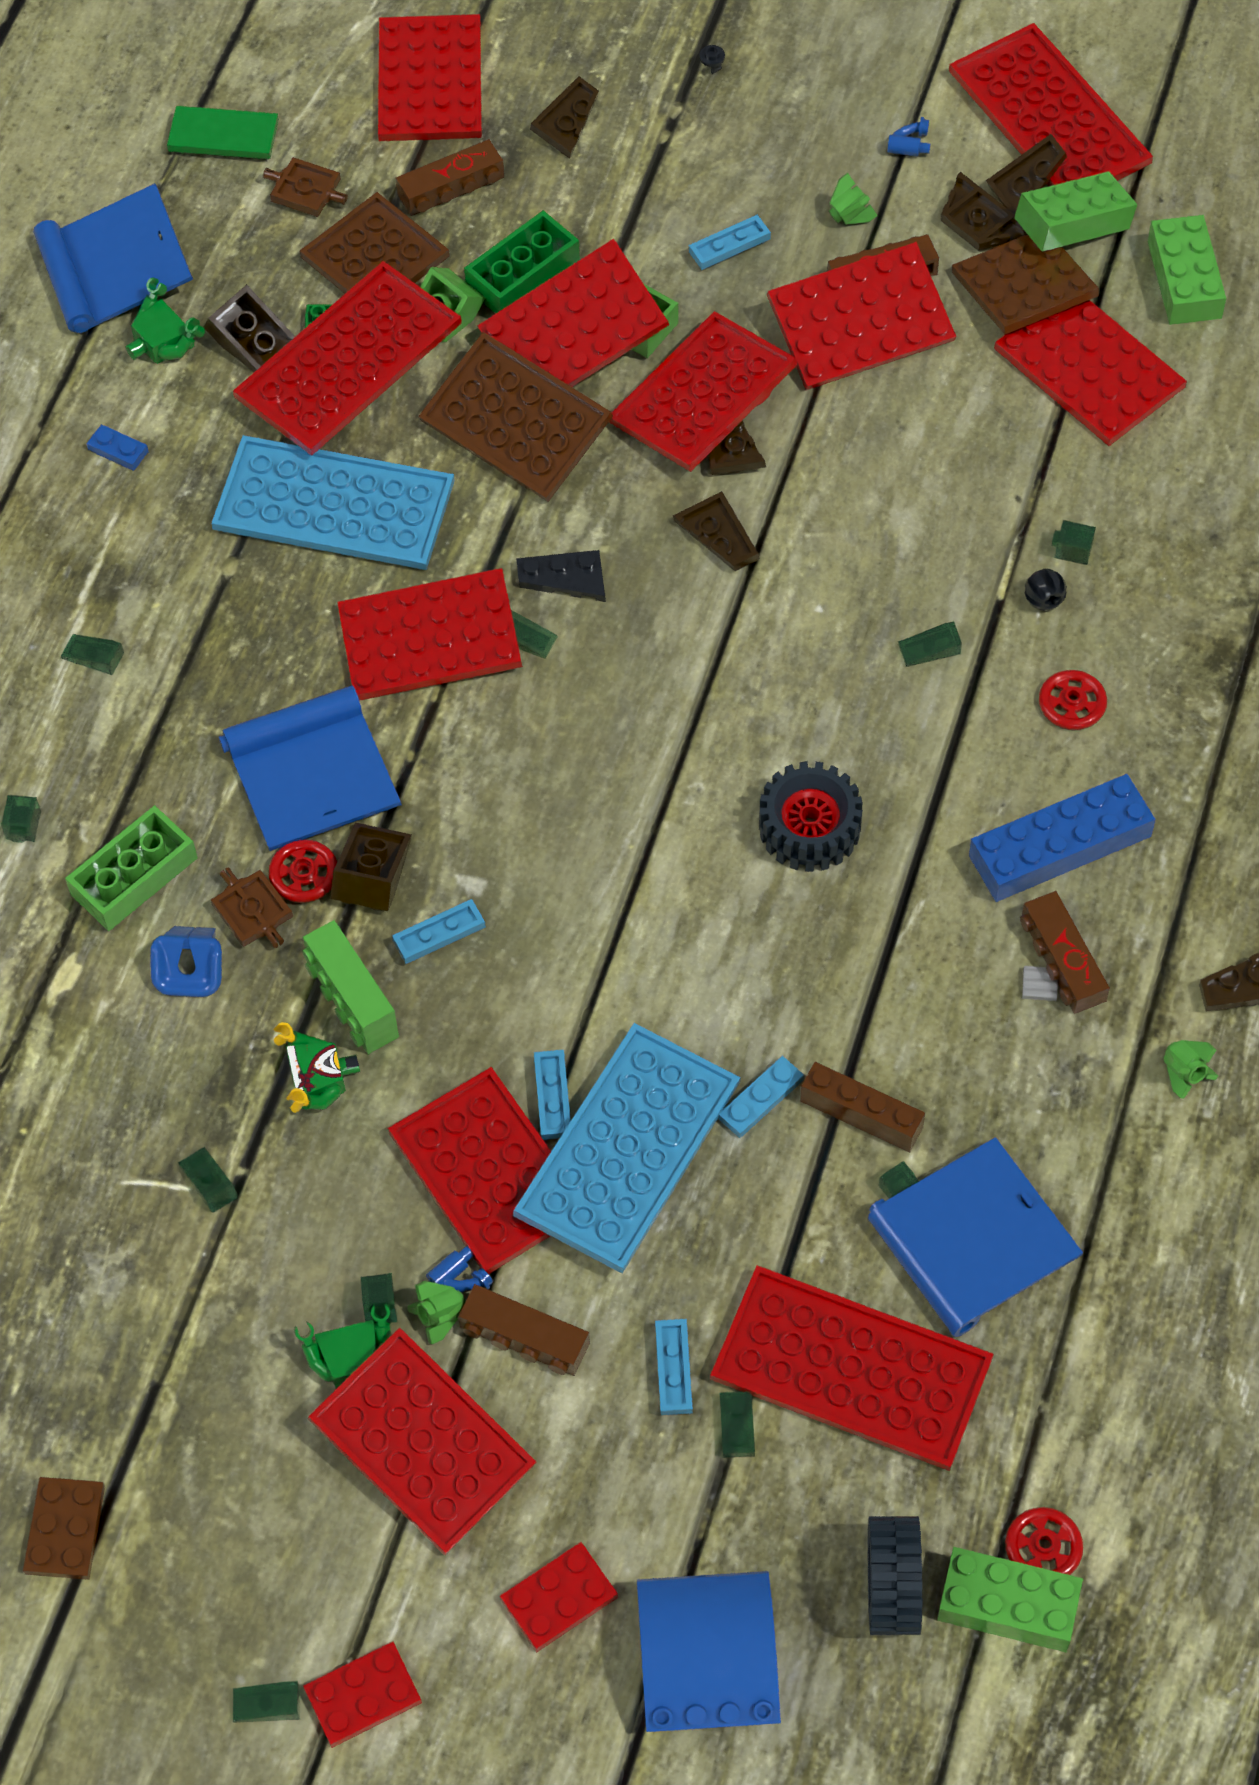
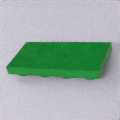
(223, 132)

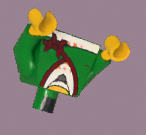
(314, 1069)

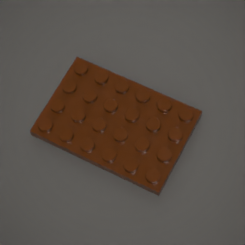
(515, 416)

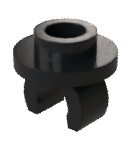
(713, 57)

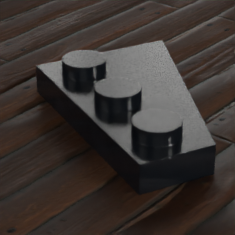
(568, 572)

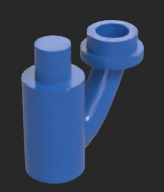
(911, 146)
(453, 1266)

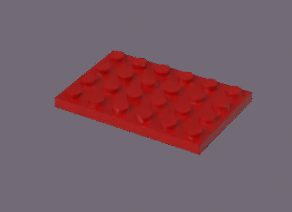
(429, 78)
(861, 315)
(580, 317)
(1092, 369)
(702, 391)
(429, 634)
(477, 1163)
(422, 1441)

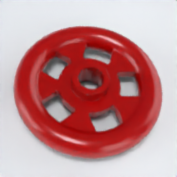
(1070, 720)
(297, 850)
(1038, 1518)

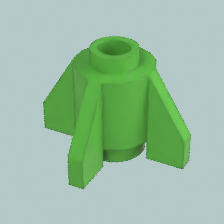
(849, 204)
(1187, 1063)
(438, 1308)

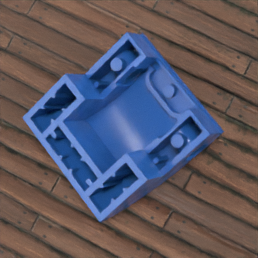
(708, 1651)

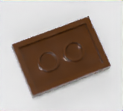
(64, 1528)

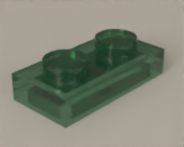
(737, 1424)

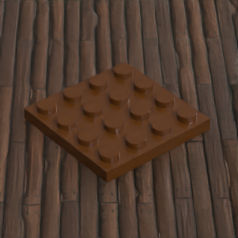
(367, 237)
(1024, 284)

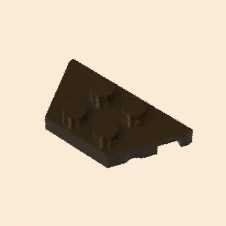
(979, 216)

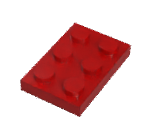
(558, 1597)
(362, 1694)

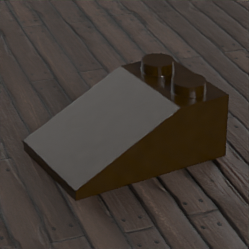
(248, 329)
(370, 867)

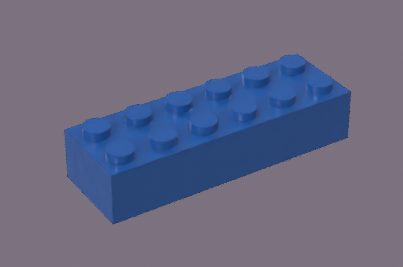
(1061, 837)

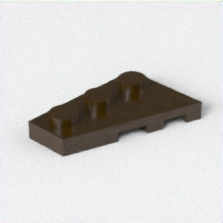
(566, 116)
(1027, 172)
(736, 453)
(719, 530)
(1232, 986)

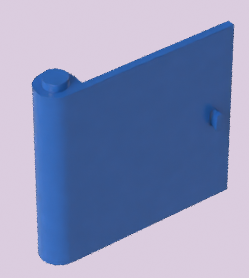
(109, 256)
(310, 767)
(972, 1236)

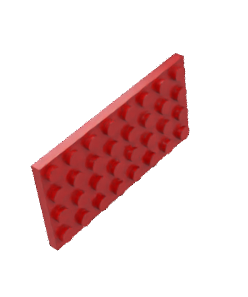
(1037, 93)
(347, 357)
(852, 1367)

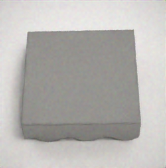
(1038, 984)

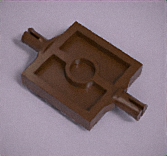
(305, 186)
(251, 908)

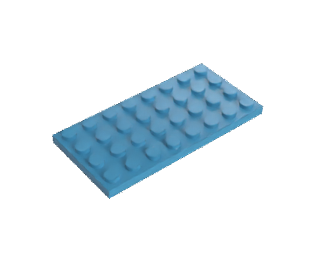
(334, 502)
(627, 1148)

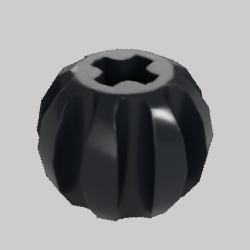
(1045, 589)

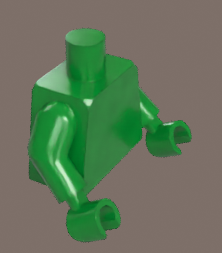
(160, 330)
(342, 1350)

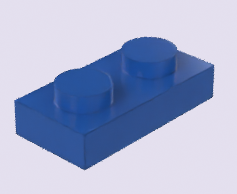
(117, 447)

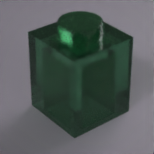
(1074, 542)
(21, 818)
(378, 1291)

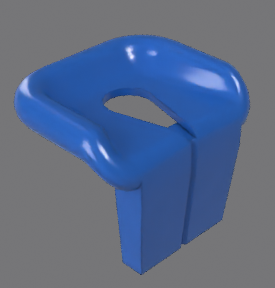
(207, 957)

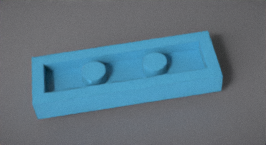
(729, 242)
(438, 931)
(552, 1093)
(761, 1097)
(673, 1367)

